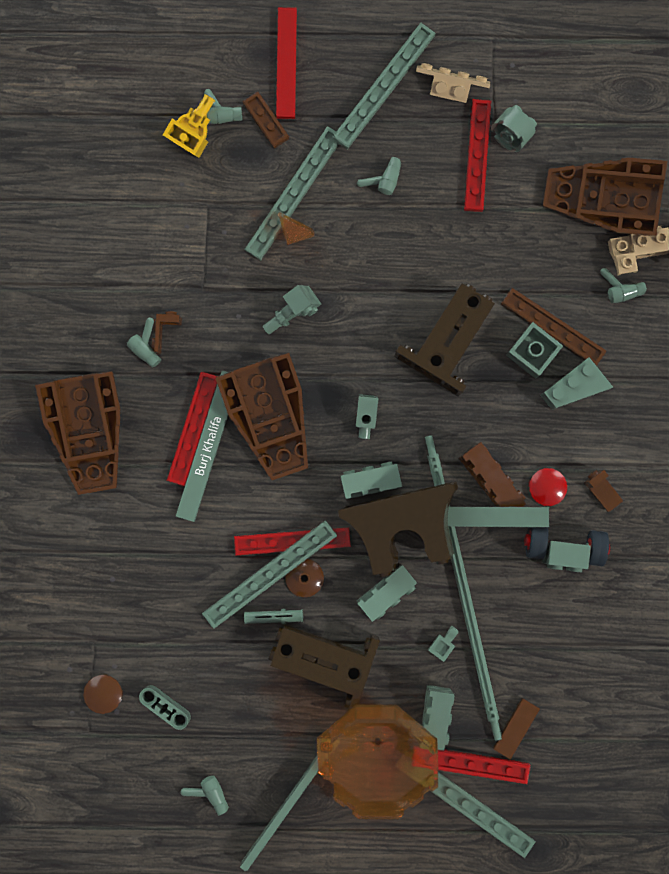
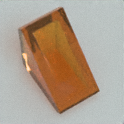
(294, 230)

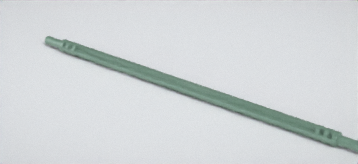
(467, 605)

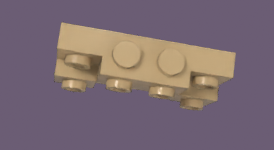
(632, 247)

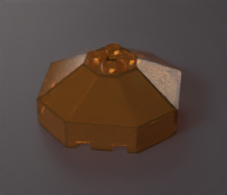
(382, 777)

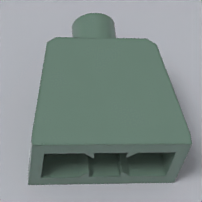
(366, 406)

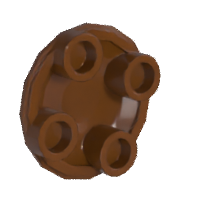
(102, 694)

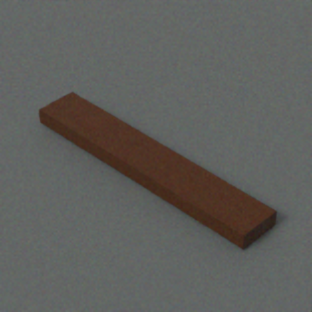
(553, 326)

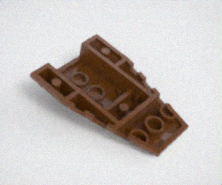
(610, 194)
(268, 413)
(84, 427)

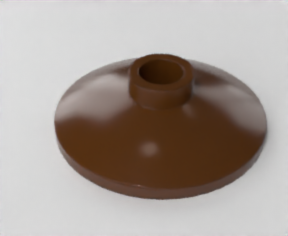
(314, 582)

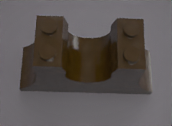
(418, 510)

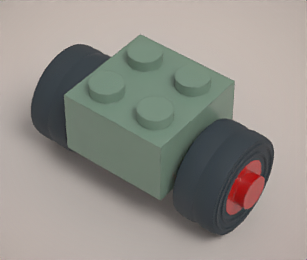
(572, 556)

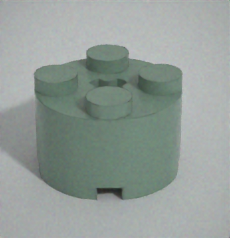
(514, 128)

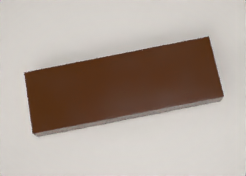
(265, 120)
(516, 728)

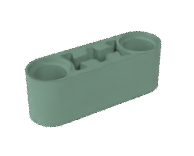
(157, 709)

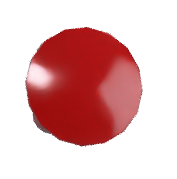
(548, 487)

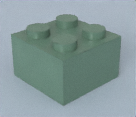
(534, 350)

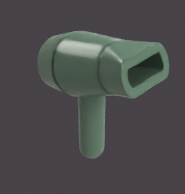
(219, 114)
(387, 181)
(620, 292)
(140, 346)
(212, 790)

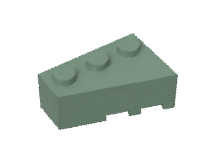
(576, 385)
(387, 593)

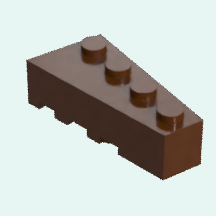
(491, 478)

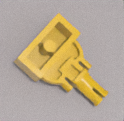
(191, 128)

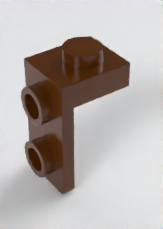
(168, 318)
(603, 490)

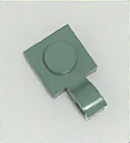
(442, 645)

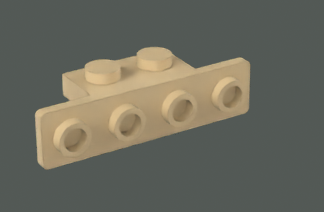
(451, 85)

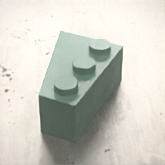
(370, 480)
(437, 713)

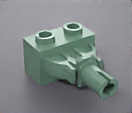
(300, 302)

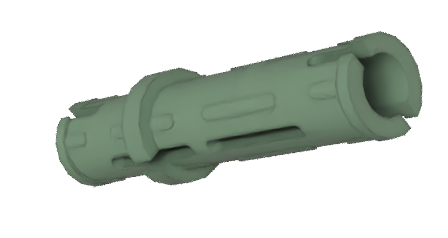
(297, 616)

